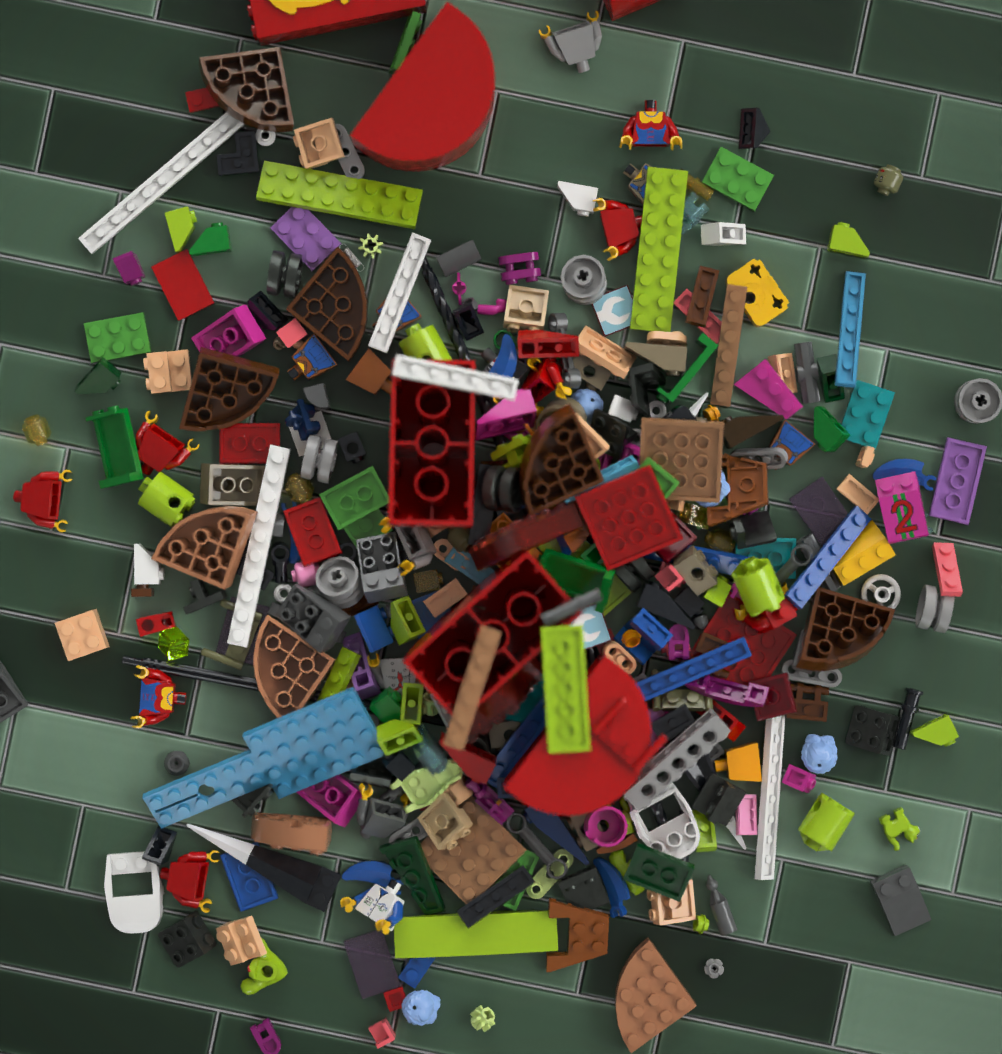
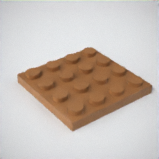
(688, 452)
(478, 858)

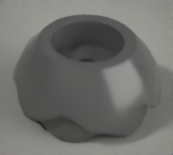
(181, 758)

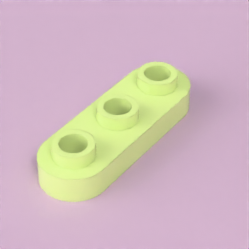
(545, 882)

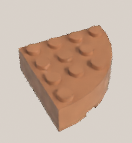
(208, 544)
(287, 668)
(292, 831)
(648, 996)

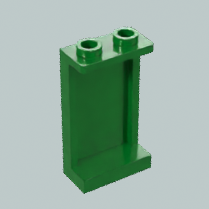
(709, 347)
(116, 446)
(577, 575)

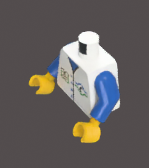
(379, 905)

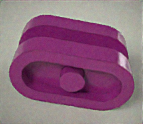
(530, 273)

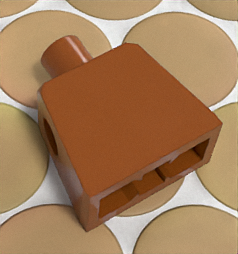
(371, 374)

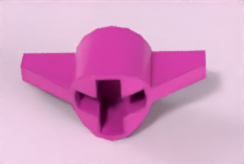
(459, 288)

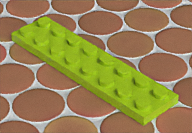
(339, 194)
(658, 249)

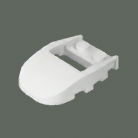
(676, 837)
(133, 912)

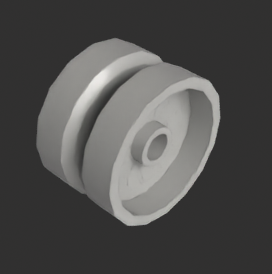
(582, 268)
(990, 399)
(322, 459)
(340, 582)
(934, 610)

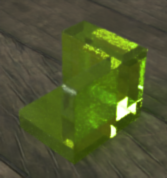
(173, 643)

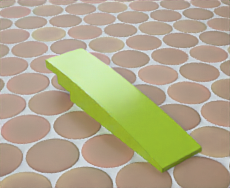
(495, 934)

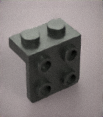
(752, 530)
(250, 802)
(187, 939)

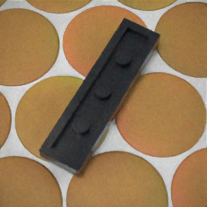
(481, 516)
(495, 897)

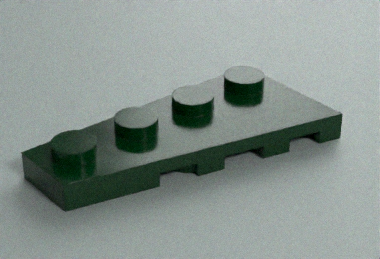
(415, 872)

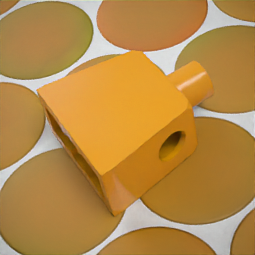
(741, 763)

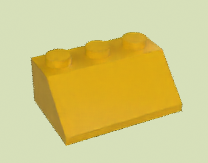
(863, 555)

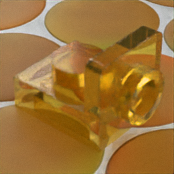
(694, 515)
(428, 580)

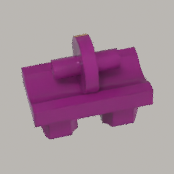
(495, 806)

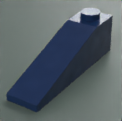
(555, 828)

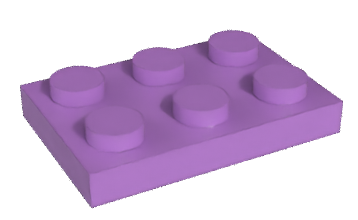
(306, 236)

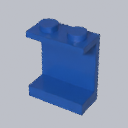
(653, 636)

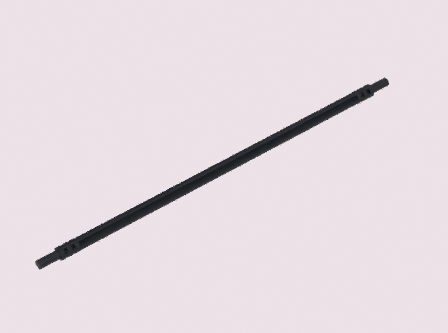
(232, 680)

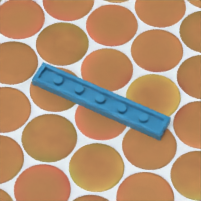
(850, 329)

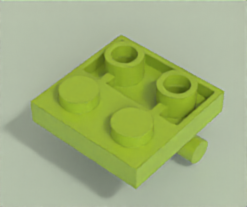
(511, 451)

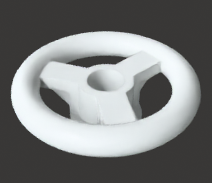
(887, 591)

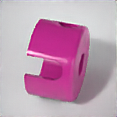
(615, 832)

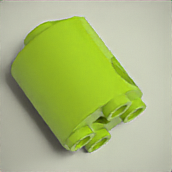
(424, 343)
(160, 494)
(758, 585)
(825, 824)

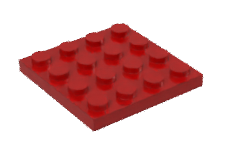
(628, 517)
(766, 648)

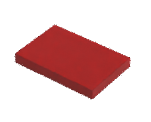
(182, 285)
(247, 442)
(312, 532)

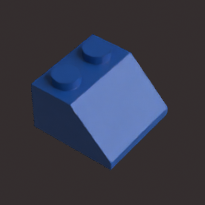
(374, 628)

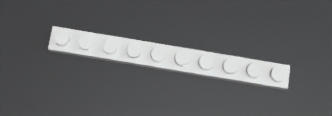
(160, 182)
(258, 546)
(769, 798)

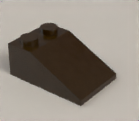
(742, 428)

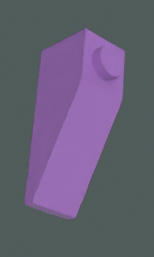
(363, 677)

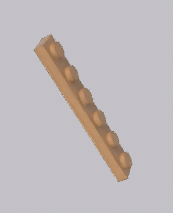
(728, 345)
(472, 688)

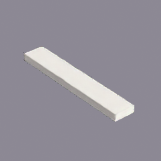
(399, 292)
(455, 377)

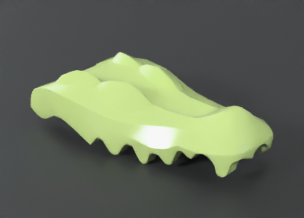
(424, 788)

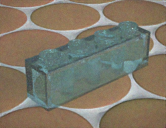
(430, 752)

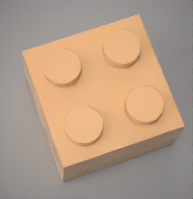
(82, 634)

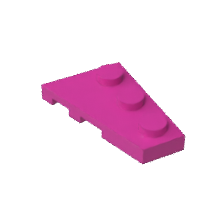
(769, 389)

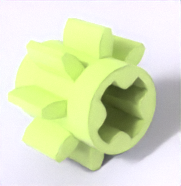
(375, 248)
(428, 705)
(482, 1018)

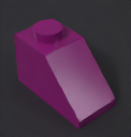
(129, 268)

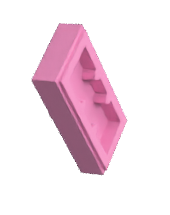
(747, 816)

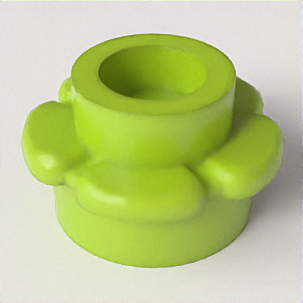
(700, 924)

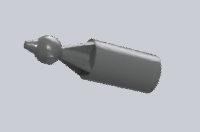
(720, 909)

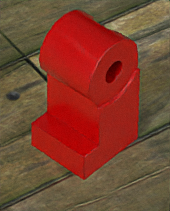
(155, 623)

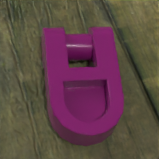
(680, 636)
(478, 788)
(270, 1044)

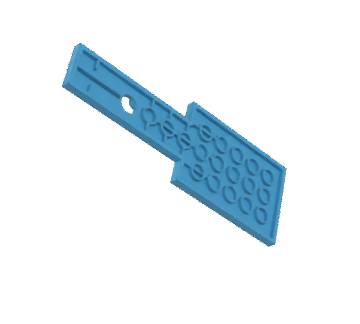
(284, 752)

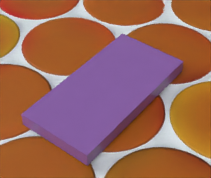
(957, 481)

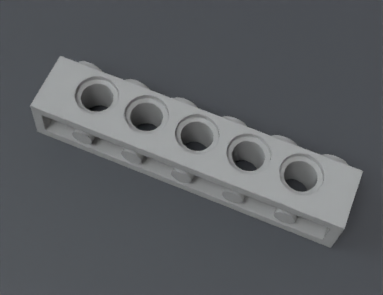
(677, 749)

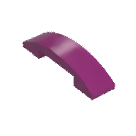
(730, 692)

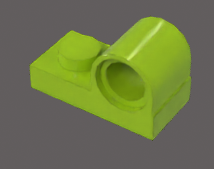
(707, 833)

